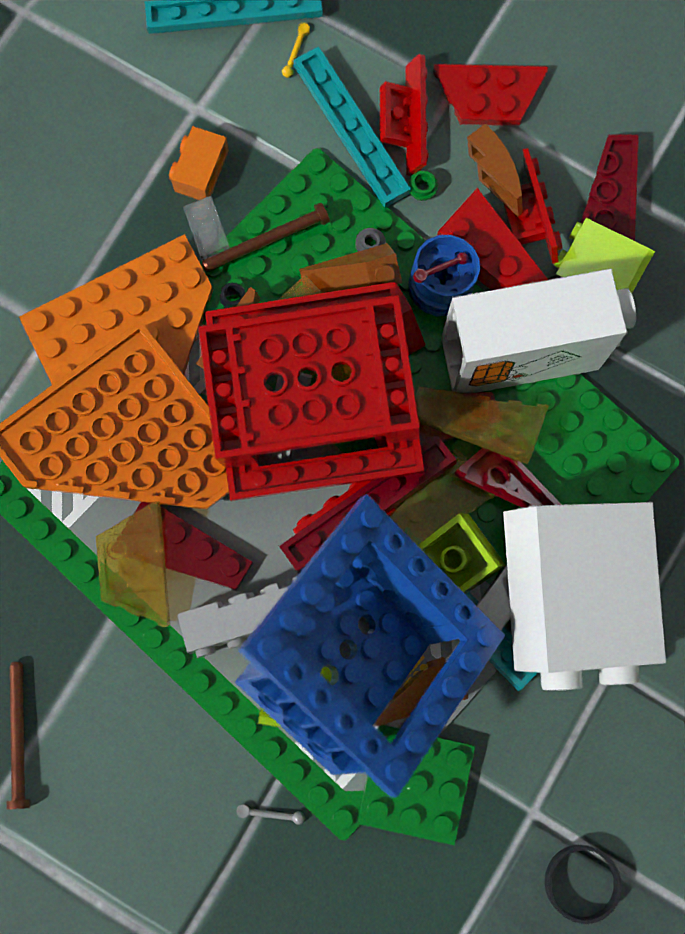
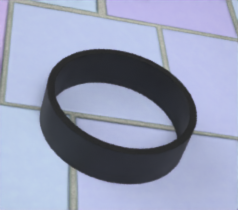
(608, 909)

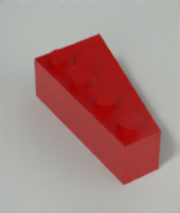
(501, 256)

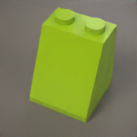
(602, 249)

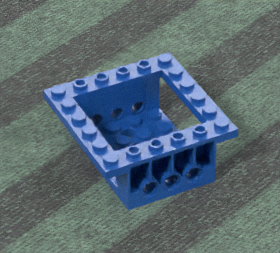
(409, 603)

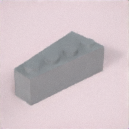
(229, 622)

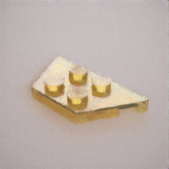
(134, 565)

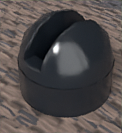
(231, 292)

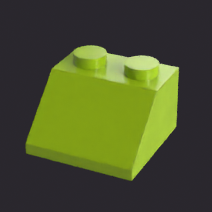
(462, 552)

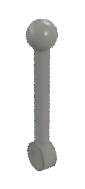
(244, 810)

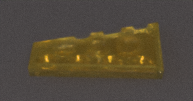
(491, 424)
(439, 503)

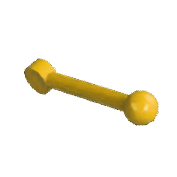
(303, 30)

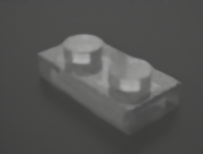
(206, 227)

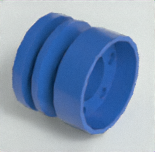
(457, 279)

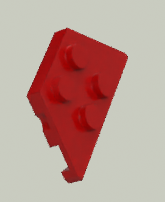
(490, 91)

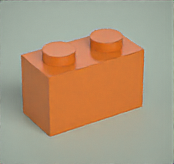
(199, 163)

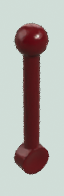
(420, 275)

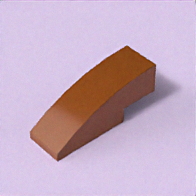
(496, 167)

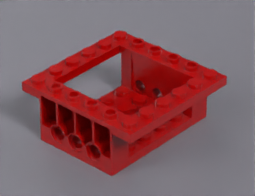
(317, 334)

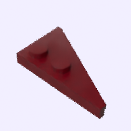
(505, 479)

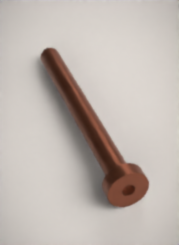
(267, 238)
(17, 739)

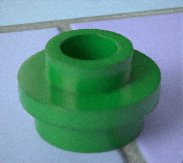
(426, 178)

